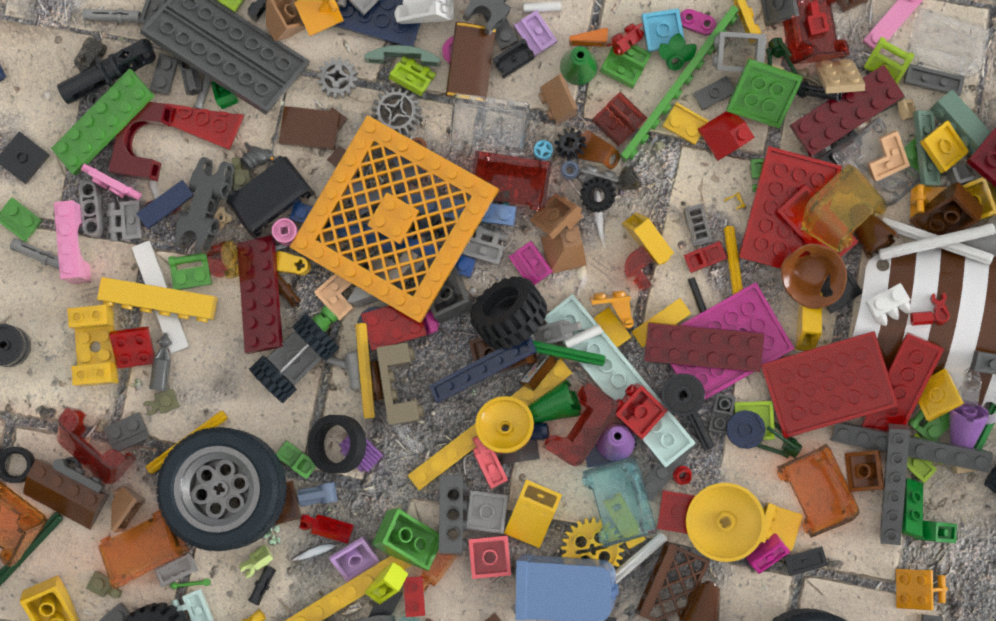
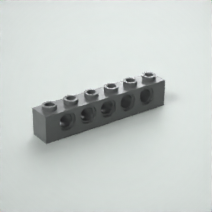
(894, 484)

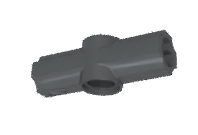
(190, 79)

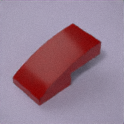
(705, 257)

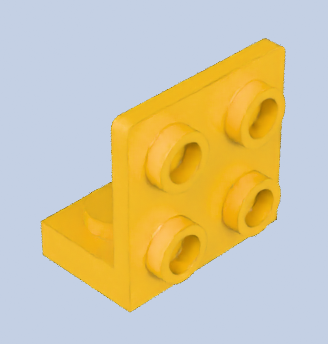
(782, 522)

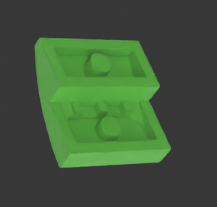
(626, 67)

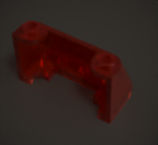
(814, 47)
(517, 178)
(587, 430)
(106, 466)

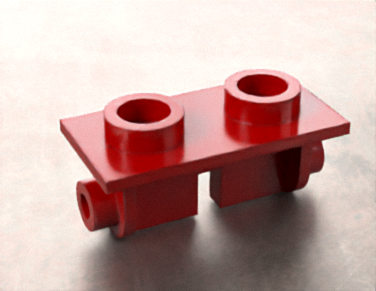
(620, 41)
(414, 596)

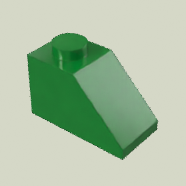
(939, 532)

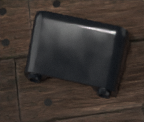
(268, 195)

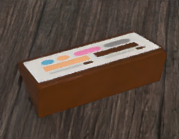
(538, 371)

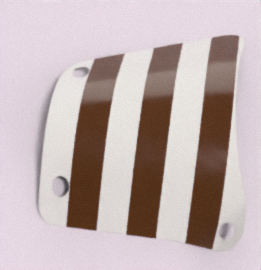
(970, 301)

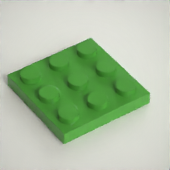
(764, 93)

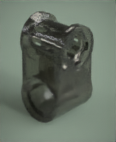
(88, 52)

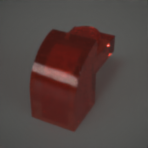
(634, 265)

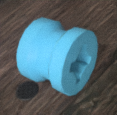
(544, 146)

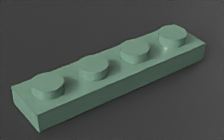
(924, 125)

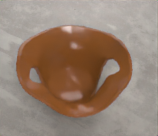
(806, 275)

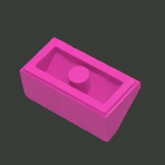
(768, 553)

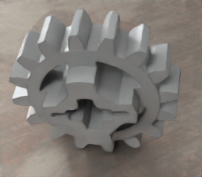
(338, 70)

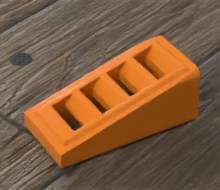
(594, 38)

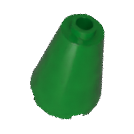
(578, 66)
(556, 404)

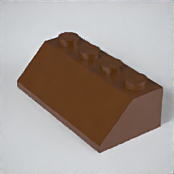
(63, 494)

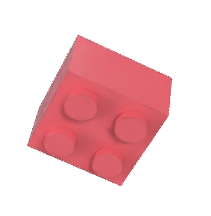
(489, 557)

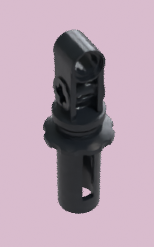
(107, 70)

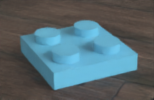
(660, 27)

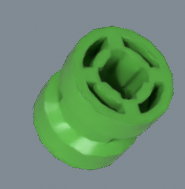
(325, 318)

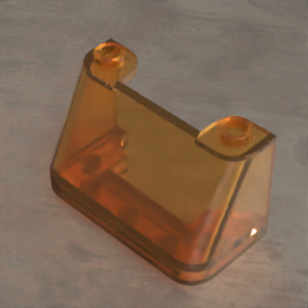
(820, 490)
(18, 525)
(139, 550)

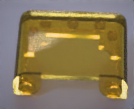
(842, 208)

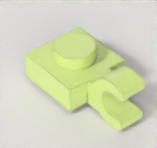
(257, 560)

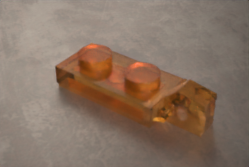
(437, 570)

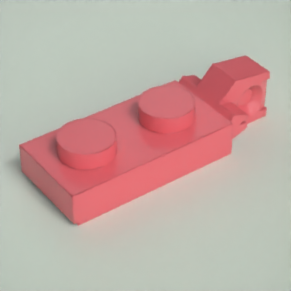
(489, 464)

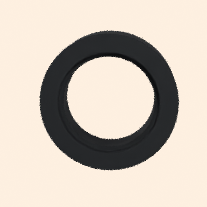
(316, 444)

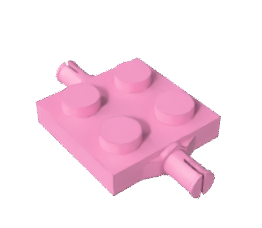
(115, 186)

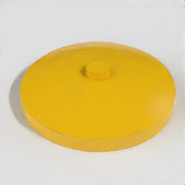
(725, 522)

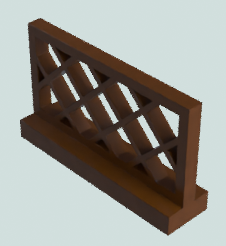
(658, 577)

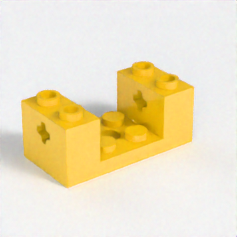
(91, 326)

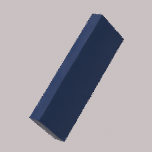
(165, 204)

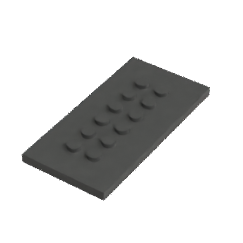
(226, 50)

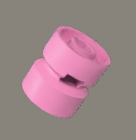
(284, 231)

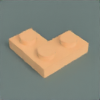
(893, 159)
(331, 295)

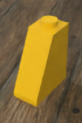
(648, 236)
(808, 328)

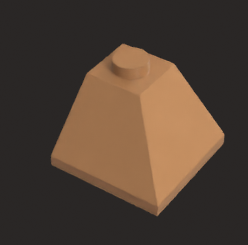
(283, 19)
(564, 250)
(124, 507)

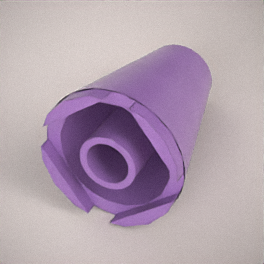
(967, 424)
(616, 449)

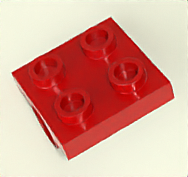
(132, 347)

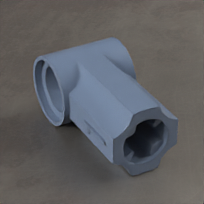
(322, 494)

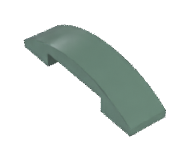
(378, 55)

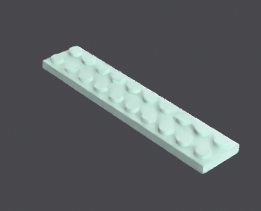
(667, 438)

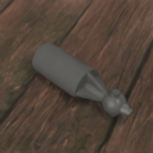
(161, 366)

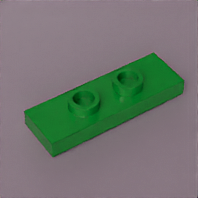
(913, 509)

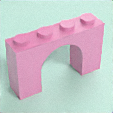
(71, 264)

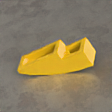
(670, 315)

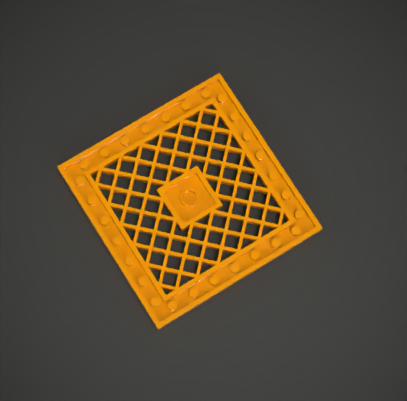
(394, 218)

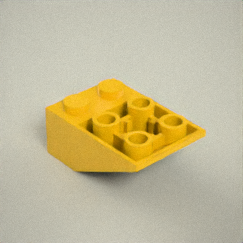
(533, 513)

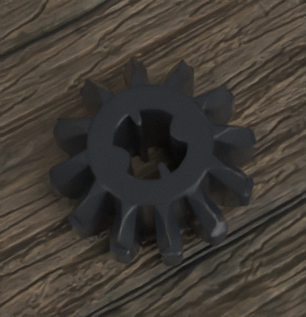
(563, 144)

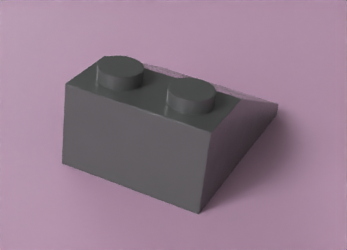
(452, 298)

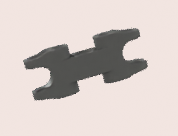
(494, 10)
(207, 193)

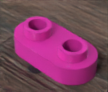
(696, 24)

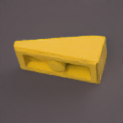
(612, 327)

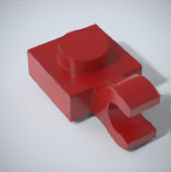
(817, 21)

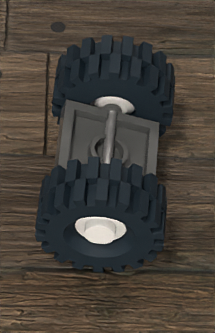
(295, 359)

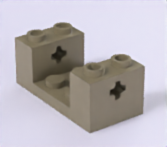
(391, 357)

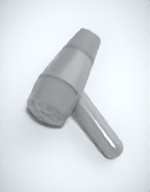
(352, 366)

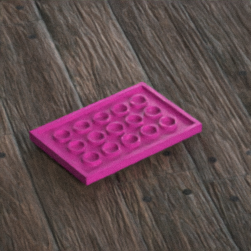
(742, 312)

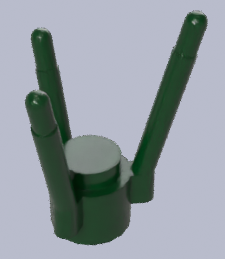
(778, 49)
(790, 445)

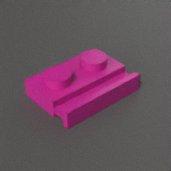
(531, 263)

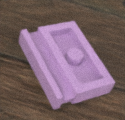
(535, 33)

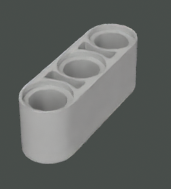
(87, 201)

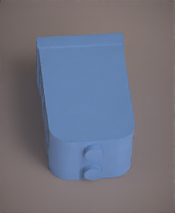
(564, 588)

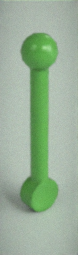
(206, 582)

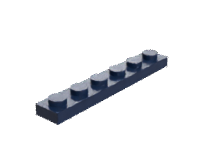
(481, 370)

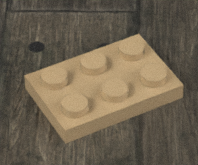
(839, 76)

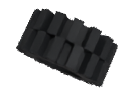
(588, 200)

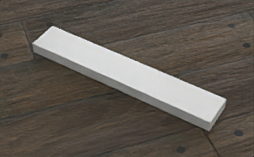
(153, 276)

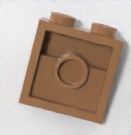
(557, 215)

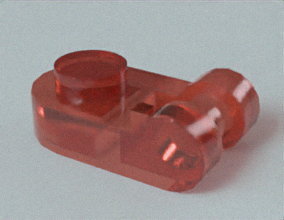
(215, 265)

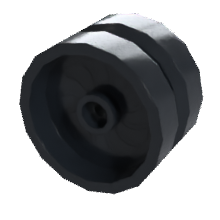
(17, 345)
(673, 400)

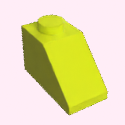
(387, 583)

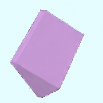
(354, 559)

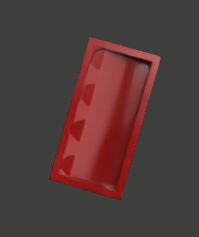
(793, 213)

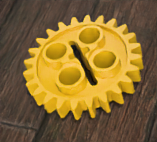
(588, 531)

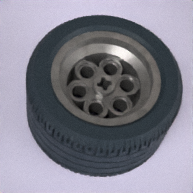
(183, 479)

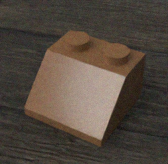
(558, 100)

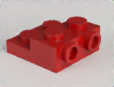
(639, 410)

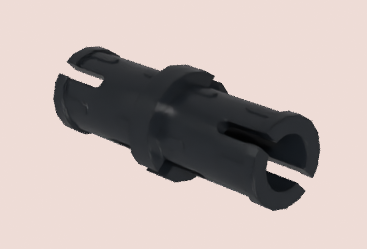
(262, 585)

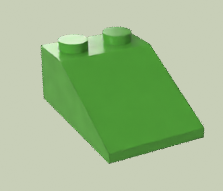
(407, 539)

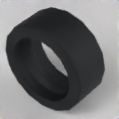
(13, 450)

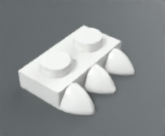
(888, 303)

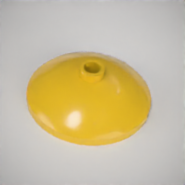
(504, 412)

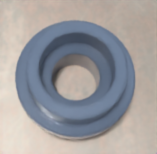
(571, 164)

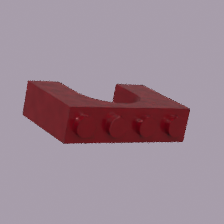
(124, 161)

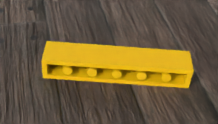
(157, 298)

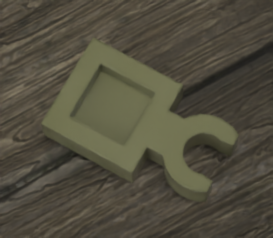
(164, 402)

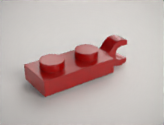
(327, 527)

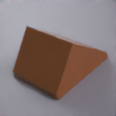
(864, 471)

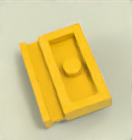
(684, 123)

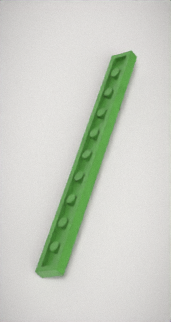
(675, 91)

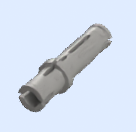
(111, 15)
(45, 257)

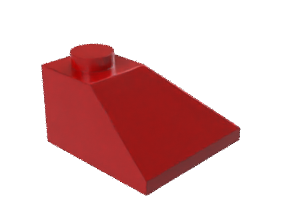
(725, 134)

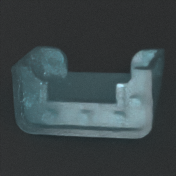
(620, 501)

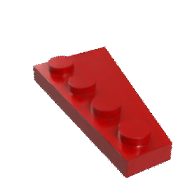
(208, 125)

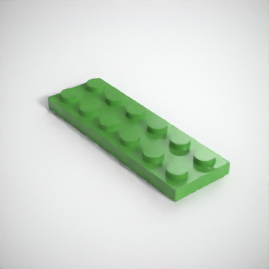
(102, 122)

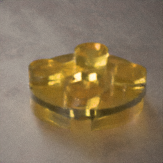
(229, 257)

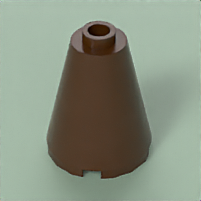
(875, 235)
(704, 604)

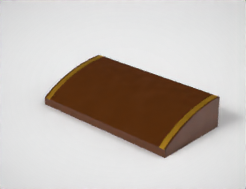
(470, 60)

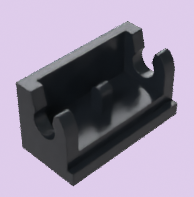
(513, 58)

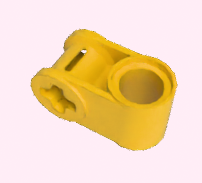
(288, 263)

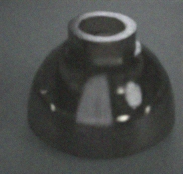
(628, 180)

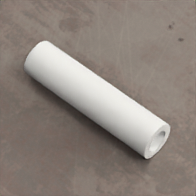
(542, 6)
(583, 336)

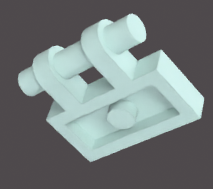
(195, 605)

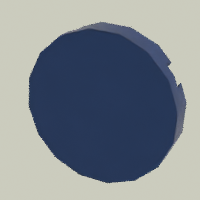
(745, 429)

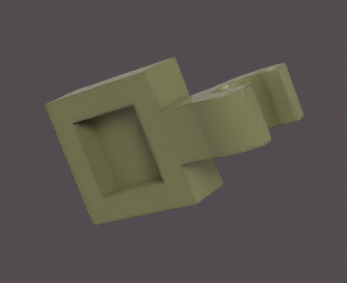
(240, 176)
(101, 586)

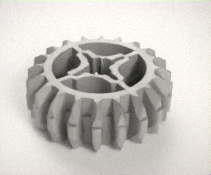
(394, 107)

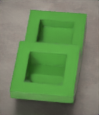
(296, 459)

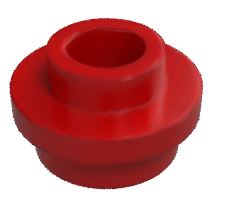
(687, 475)

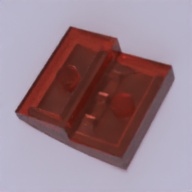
(619, 119)

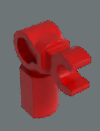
(939, 317)

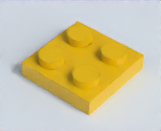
(944, 146)
(939, 396)

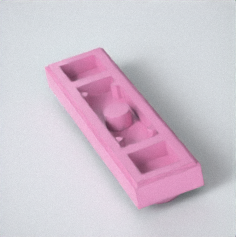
(891, 21)

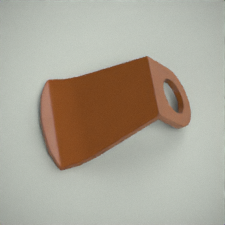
(598, 150)

